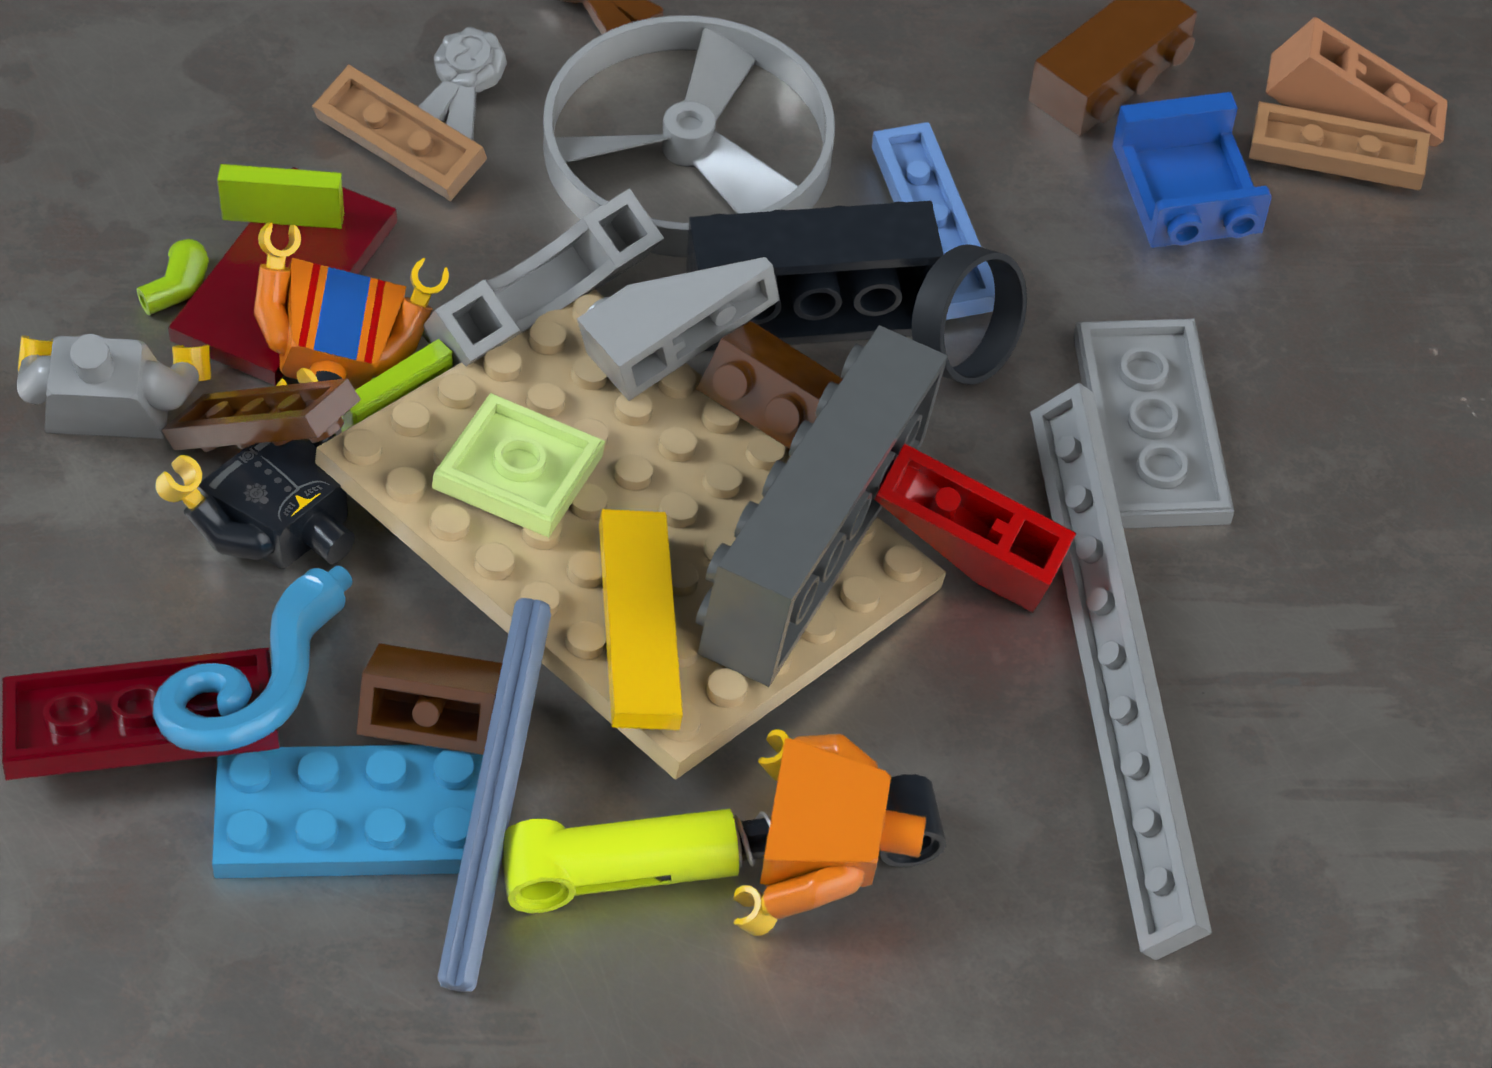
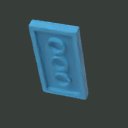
(343, 811)

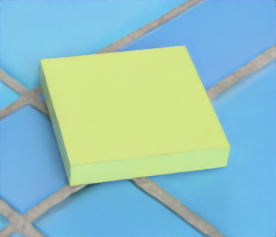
(518, 465)

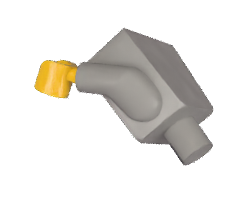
(107, 384)

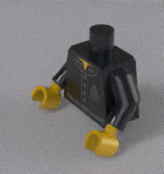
(265, 501)

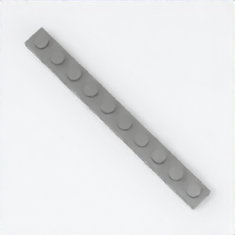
(1120, 679)

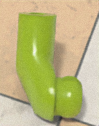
(182, 278)

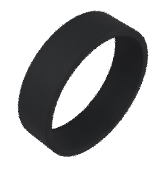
(1006, 319)

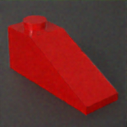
(976, 527)

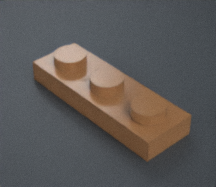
(399, 132)
(1339, 146)

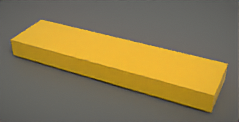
(640, 620)

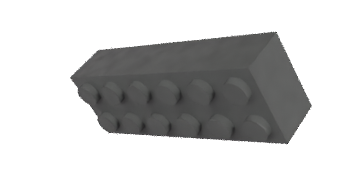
(816, 506)

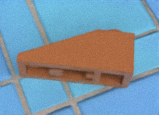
(1339, 77)

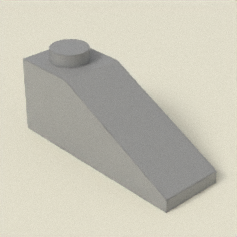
(671, 319)

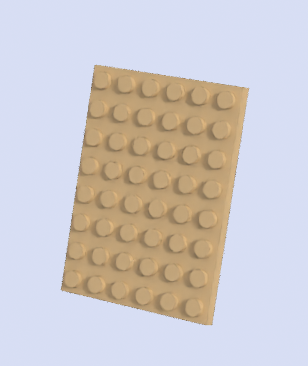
(660, 454)

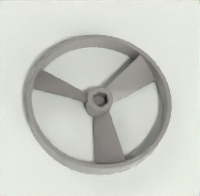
(689, 133)

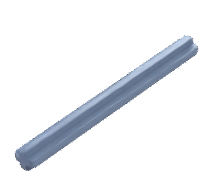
(494, 796)

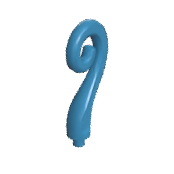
(295, 620)

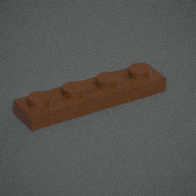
(263, 415)

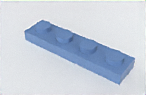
(918, 172)

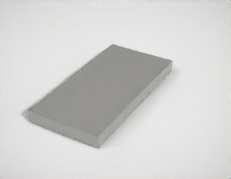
(1156, 421)

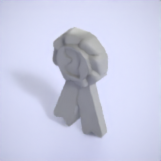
(466, 65)

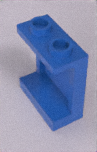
(1188, 170)

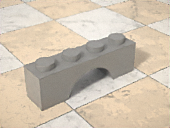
(551, 279)

